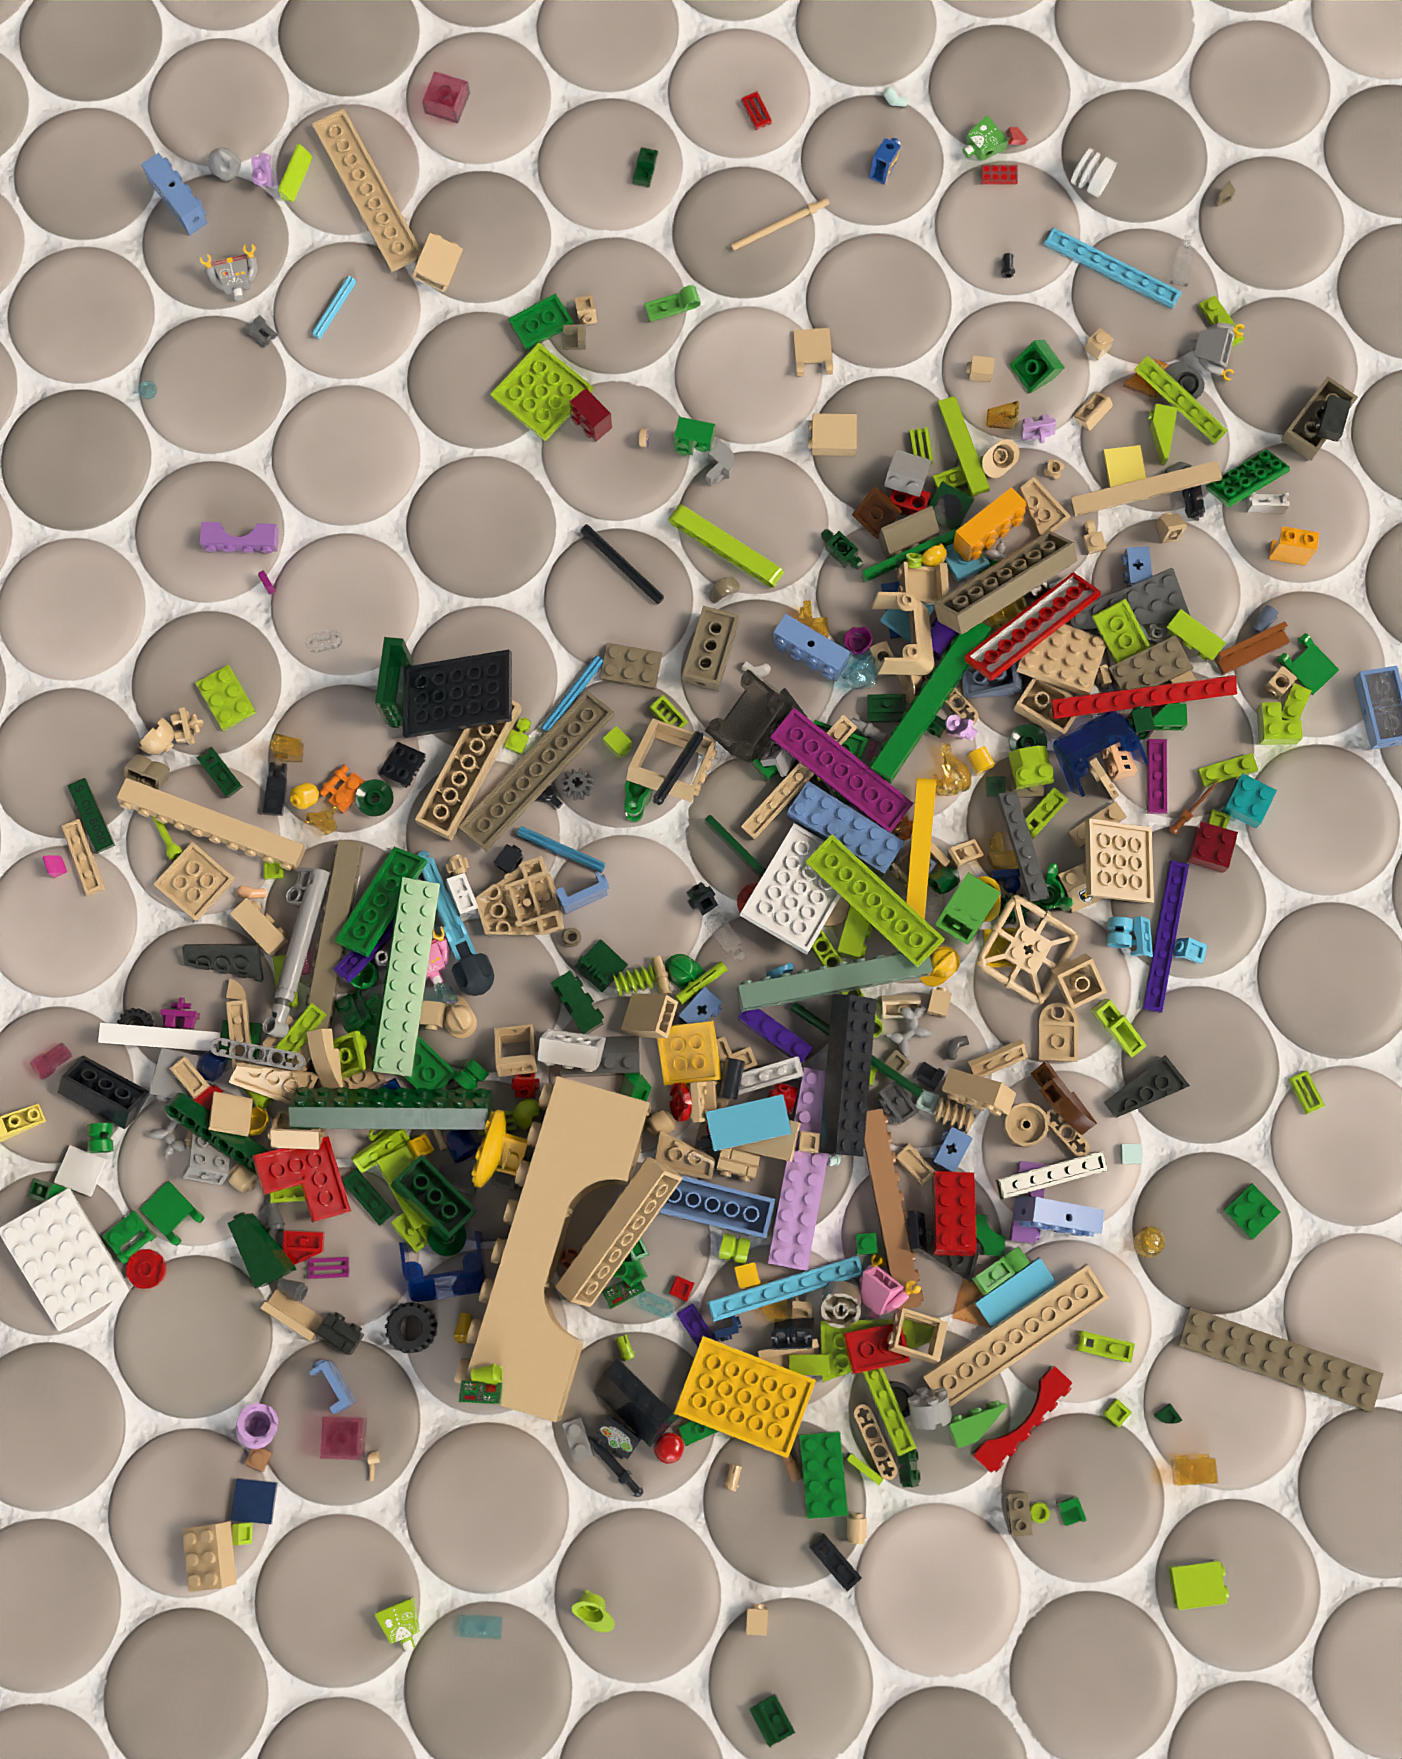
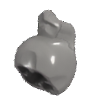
(224, 163)

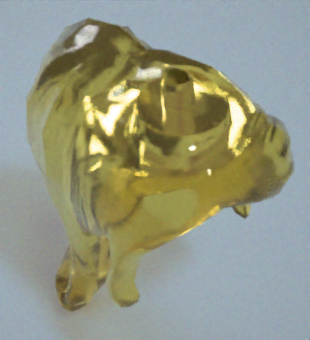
(956, 774)

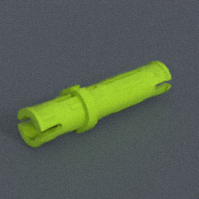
(694, 987)

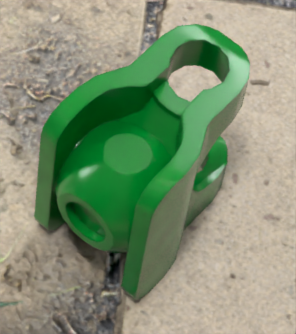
(636, 797)

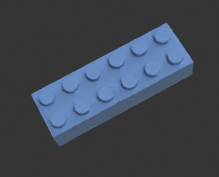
(826, 815)
(720, 1207)

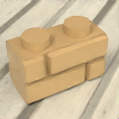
(738, 1163)

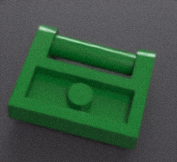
(126, 1231)

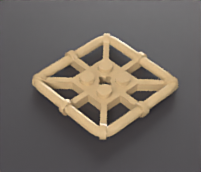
(1016, 954)

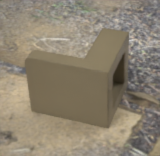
(574, 337)

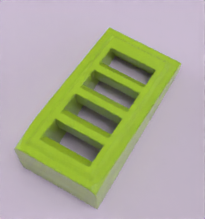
(658, 714)

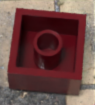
(590, 415)
(1212, 847)

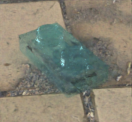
(481, 1626)

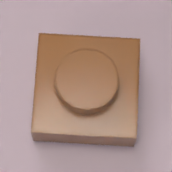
(258, 1458)

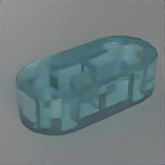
(653, 1309)

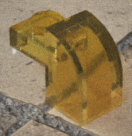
(1008, 613)
(817, 624)
(999, 858)

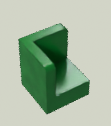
(766, 771)
(635, 1087)
(1071, 1511)

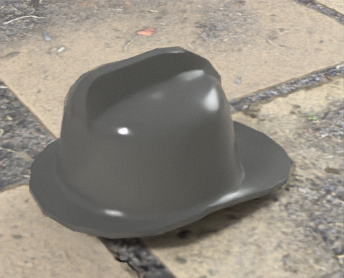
(1187, 378)

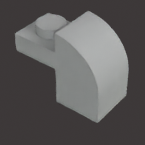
(723, 461)

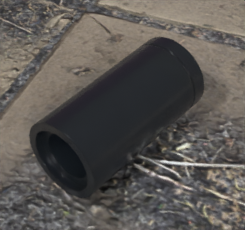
(731, 1078)

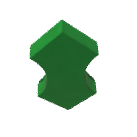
(991, 1242)
(631, 1272)

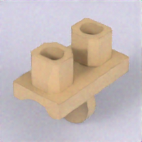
(183, 718)

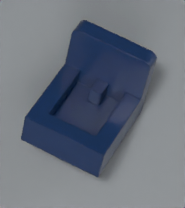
(726, 1333)

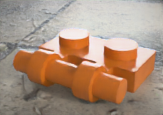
(345, 795)

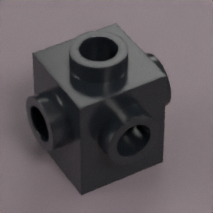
(701, 898)

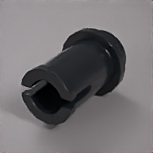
(1007, 265)

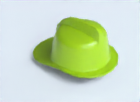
(593, 1612)

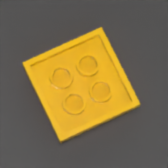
(690, 1054)

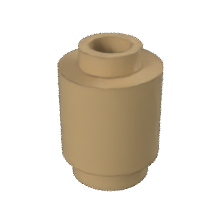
(856, 1528)

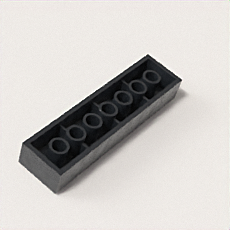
(847, 1075)

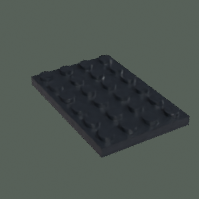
(457, 694)

